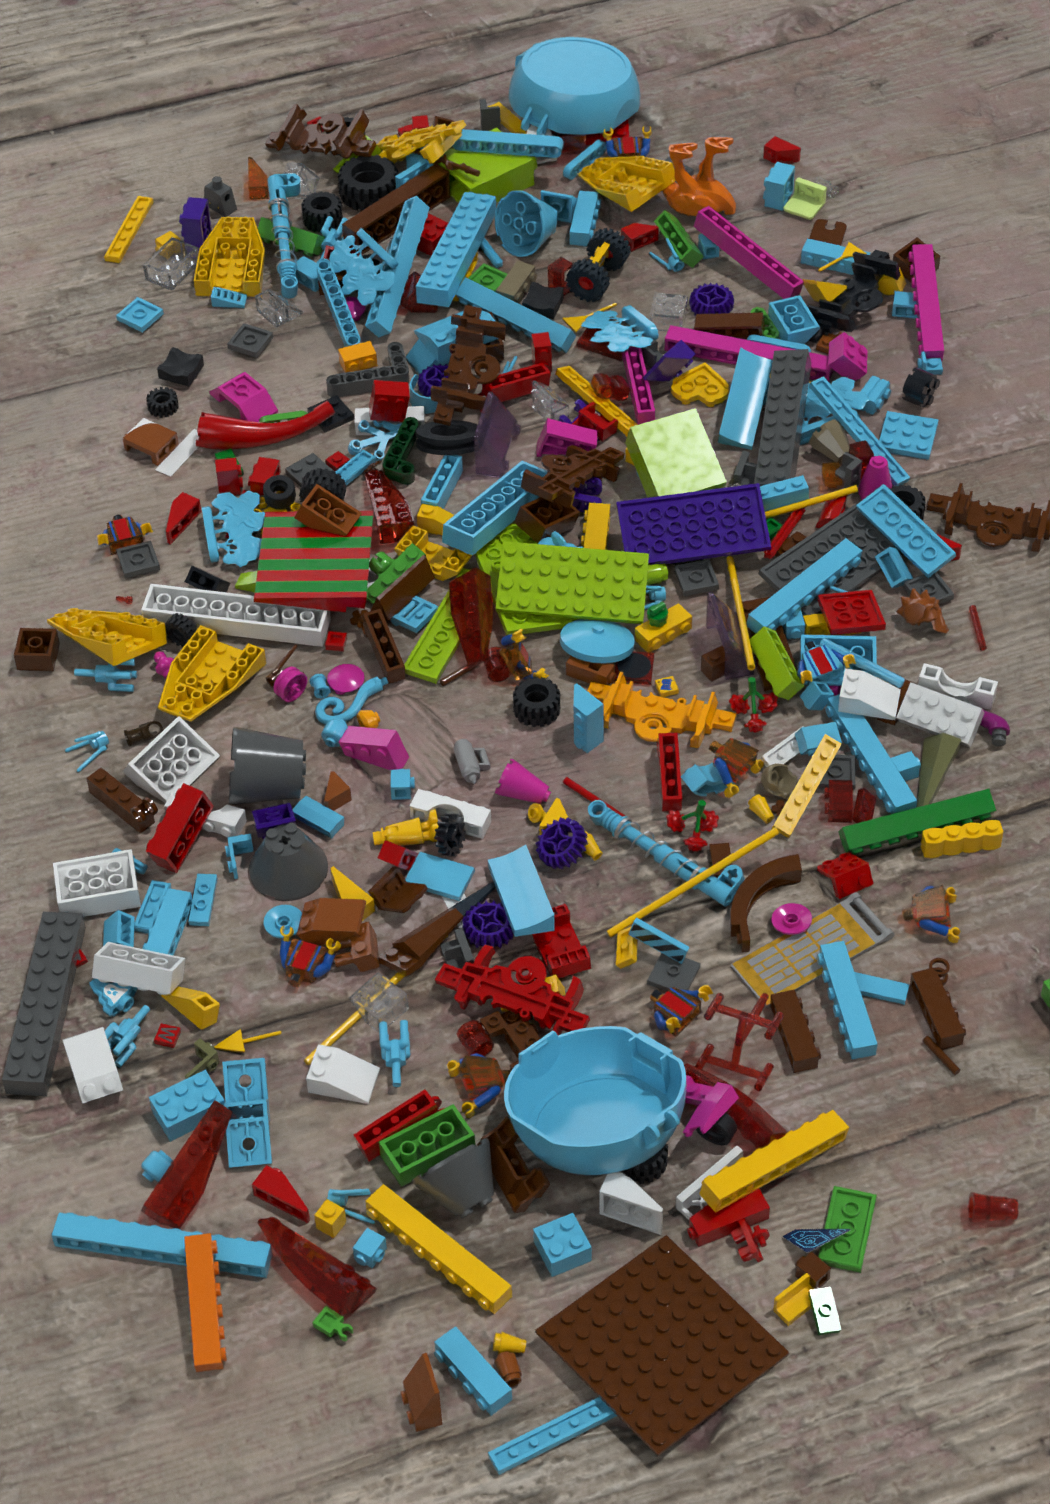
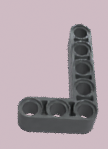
(362, 380)

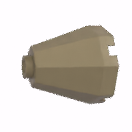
(831, 440)

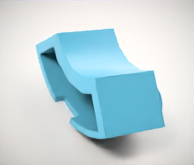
(703, 780)

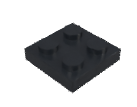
(342, 414)

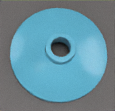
(282, 915)

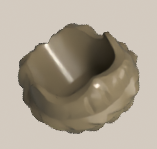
(778, 780)

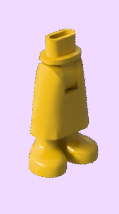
(409, 831)

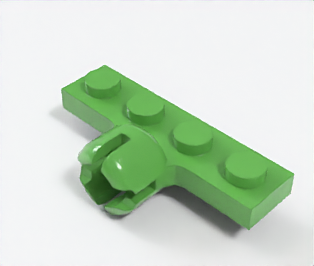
(390, 569)

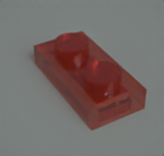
(864, 806)

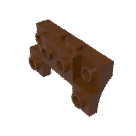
(518, 1033)
(510, 1169)

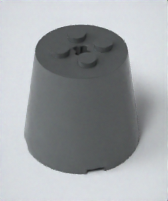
(265, 767)

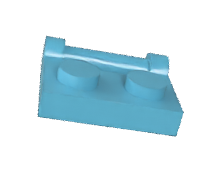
(417, 617)

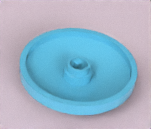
(597, 641)

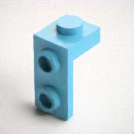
(237, 845)

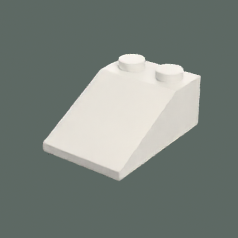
(868, 695)
(92, 1065)
(341, 1075)
(629, 1203)

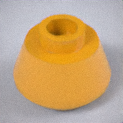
(368, 719)

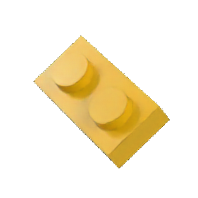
(626, 949)

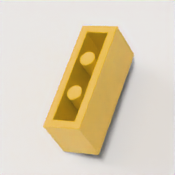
(652, 637)

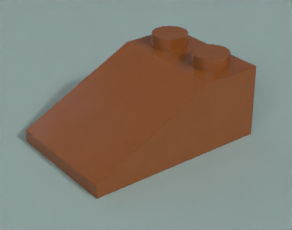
(327, 512)
(330, 919)
(422, 1396)

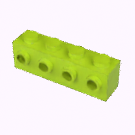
(776, 663)

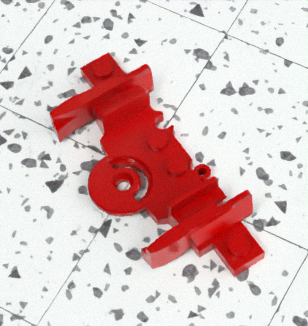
(533, 998)

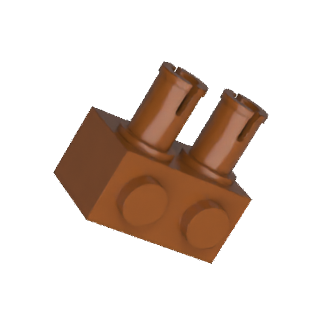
(363, 949)

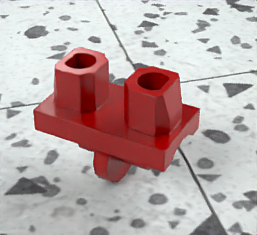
(745, 1233)

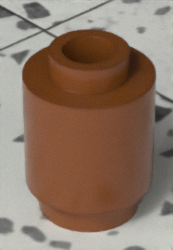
(508, 1368)

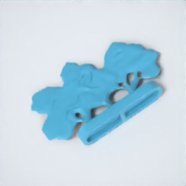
(361, 272)
(622, 336)
(815, 407)
(238, 523)

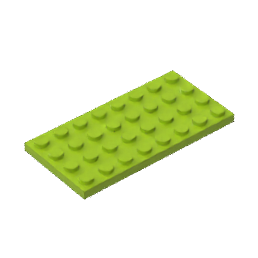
(489, 562)
(572, 582)

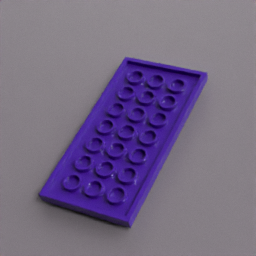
(695, 524)

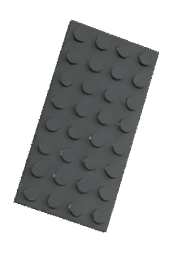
(848, 525)

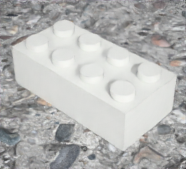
(940, 714)
(138, 968)

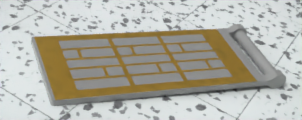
(792, 959)

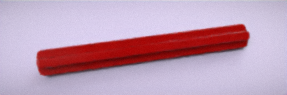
(783, 532)

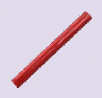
(585, 793)

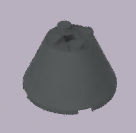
(288, 864)
(460, 1180)

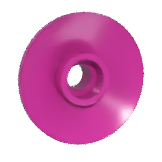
(791, 919)

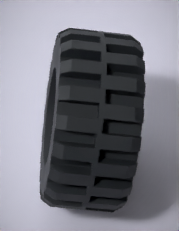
(366, 180)

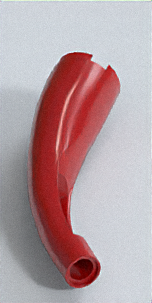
(234, 433)

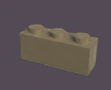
(517, 281)

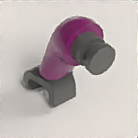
(995, 724)

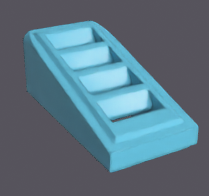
(223, 298)

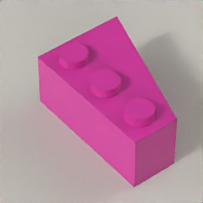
(559, 435)
(374, 747)

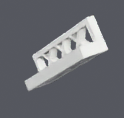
(690, 1195)

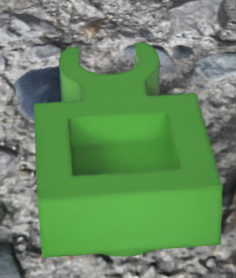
(330, 1323)

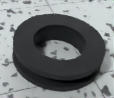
(446, 439)

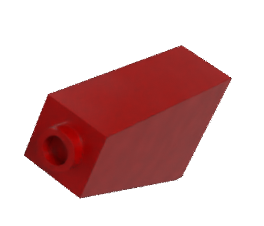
(709, 1226)

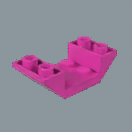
(247, 396)

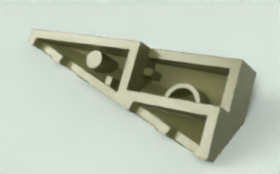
(937, 758)

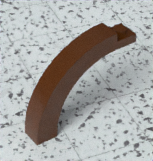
(759, 882)

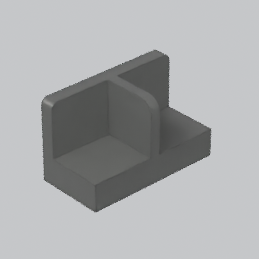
(489, 117)
(651, 354)
(745, 470)
(850, 470)
(457, 951)

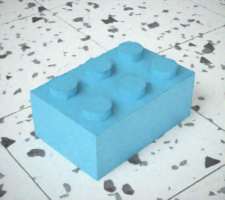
(184, 1104)

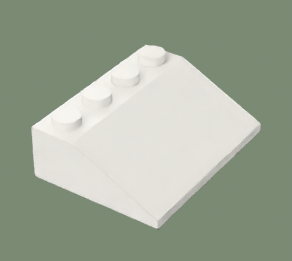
(170, 760)
(97, 884)

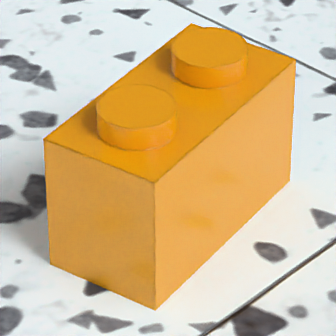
(358, 357)

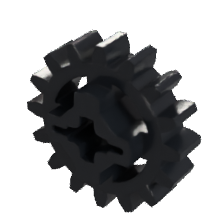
(450, 834)

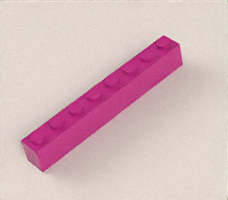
(748, 253)
(927, 301)

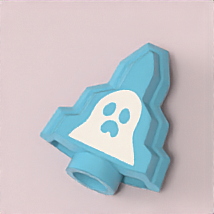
(113, 997)

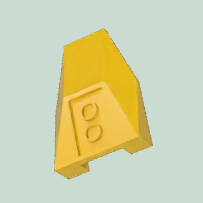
(628, 179)
(231, 258)
(111, 634)
(206, 674)

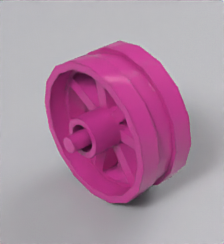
(290, 684)

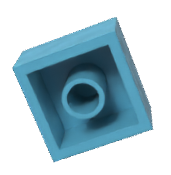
(779, 185)
(562, 1244)

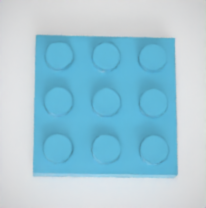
(908, 434)

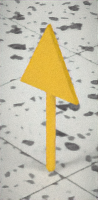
(236, 1042)

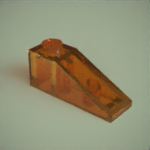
(257, 181)

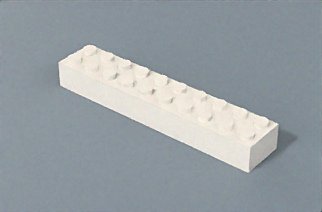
(238, 615)

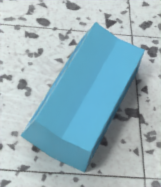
(318, 816)

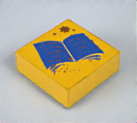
(666, 686)

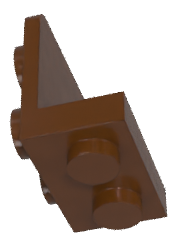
(394, 893)

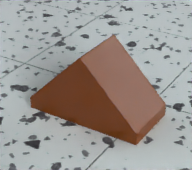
(337, 792)

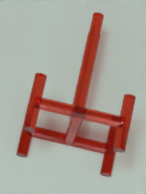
(745, 1025)

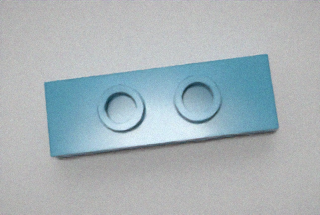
(355, 466)
(203, 900)

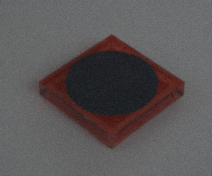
(636, 668)

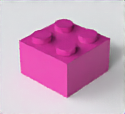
(847, 357)

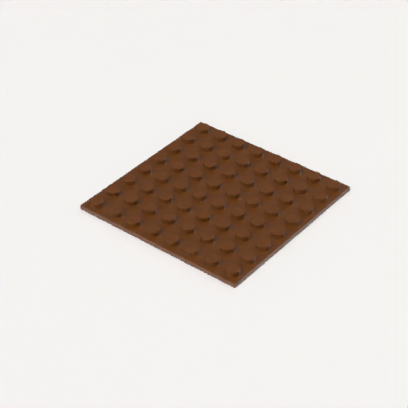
(662, 1344)

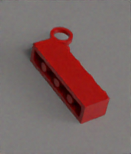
(517, 382)
(669, 771)
(399, 1118)

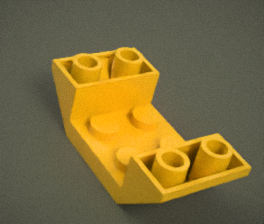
(443, 561)

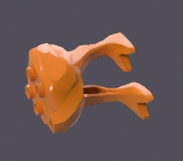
(698, 190)

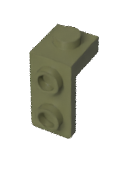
(208, 1055)

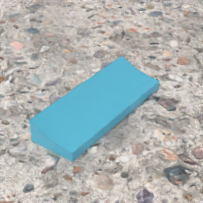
(745, 400)
(522, 893)

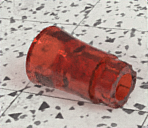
(991, 1208)

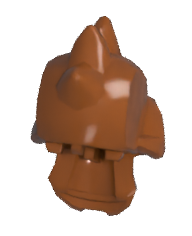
(921, 609)

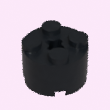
(920, 387)

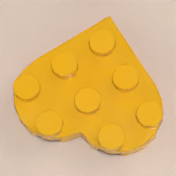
(700, 384)

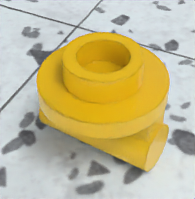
(536, 813)

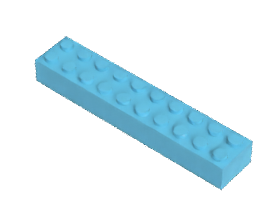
(456, 249)

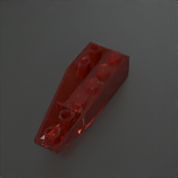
(389, 508)
(472, 613)
(750, 1117)
(190, 1171)
(318, 1270)

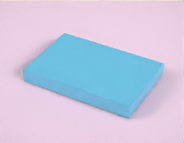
(441, 875)

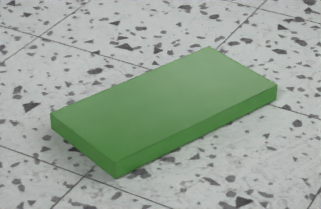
(850, 1211)

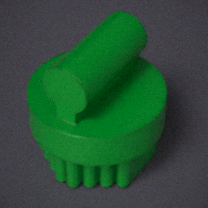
(657, 614)

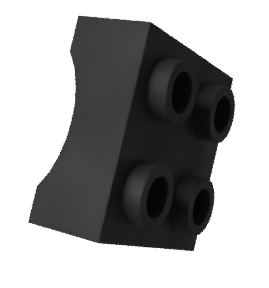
(544, 299)
(180, 367)

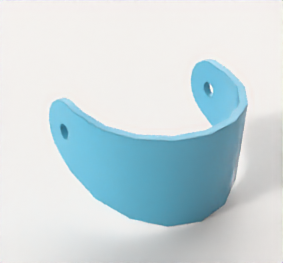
(418, 400)

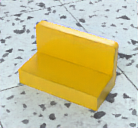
(793, 1300)

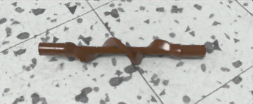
(452, 165)

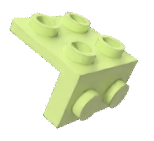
(807, 199)

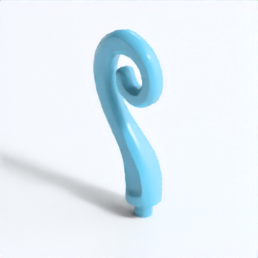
(366, 690)

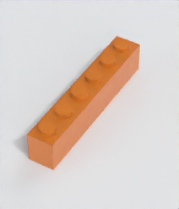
(204, 1302)

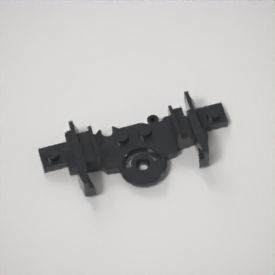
(862, 288)

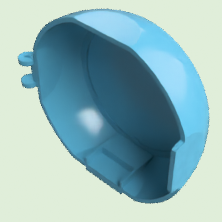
(573, 86)
(596, 1099)

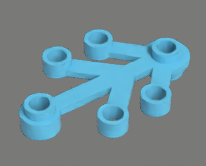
(379, 437)

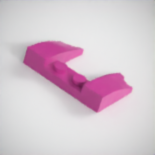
(711, 1104)

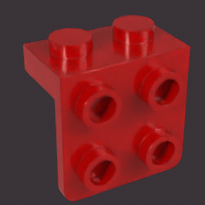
(847, 874)

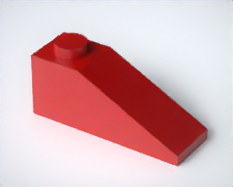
(182, 514)
(276, 1190)

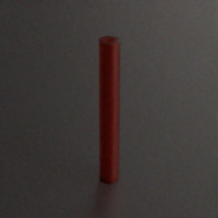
(977, 627)

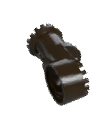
(143, 731)

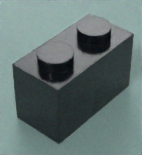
(206, 581)

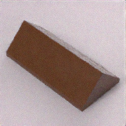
(404, 588)

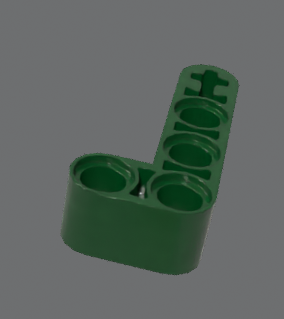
(395, 462)

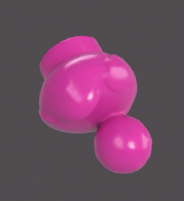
(163, 663)

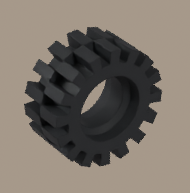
(156, 396)
(180, 629)

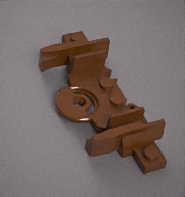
(341, 141)
(467, 350)
(562, 478)
(992, 519)

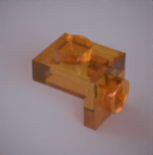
(828, 475)

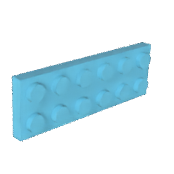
(906, 530)

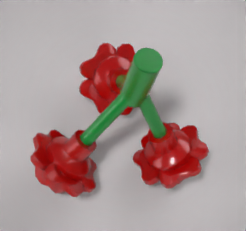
(767, 703)
(705, 821)

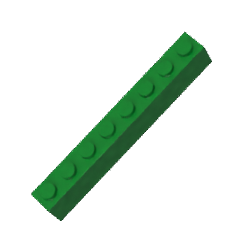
(914, 821)

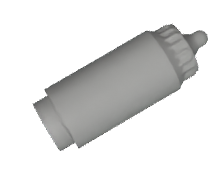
(468, 762)

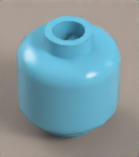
(333, 732)
(155, 1165)

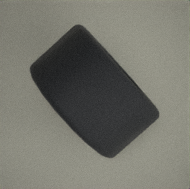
(279, 483)

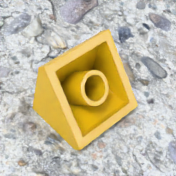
(823, 290)

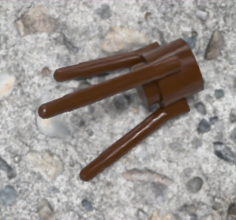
(275, 673)

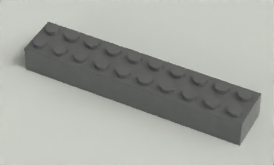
(783, 416)
(44, 1004)

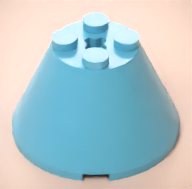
(524, 222)

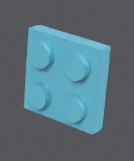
(140, 314)

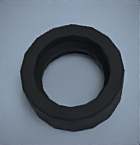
(721, 1132)

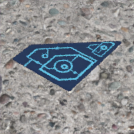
(813, 1238)

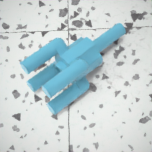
(331, 236)
(110, 674)
(124, 1035)
(395, 1051)

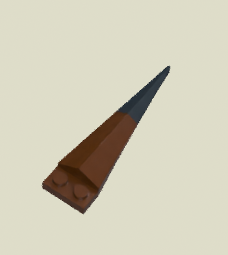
(416, 947)

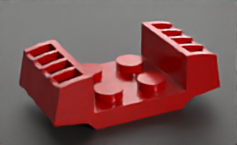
(561, 948)

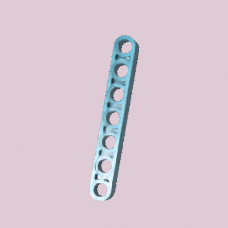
(509, 143)
(337, 303)

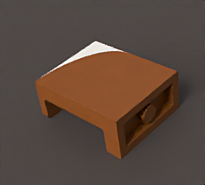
(151, 439)

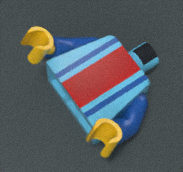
(822, 663)

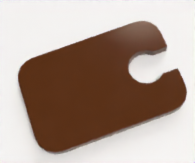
(833, 236)

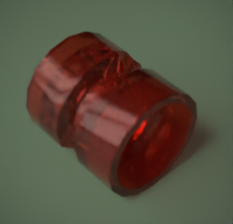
(495, 665)
(474, 1038)

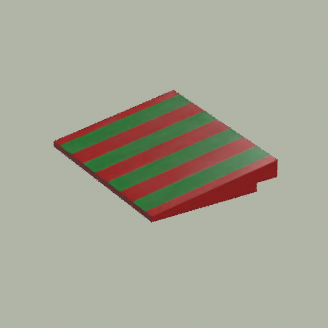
(312, 565)

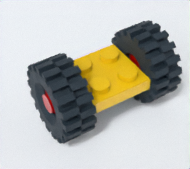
(606, 251)

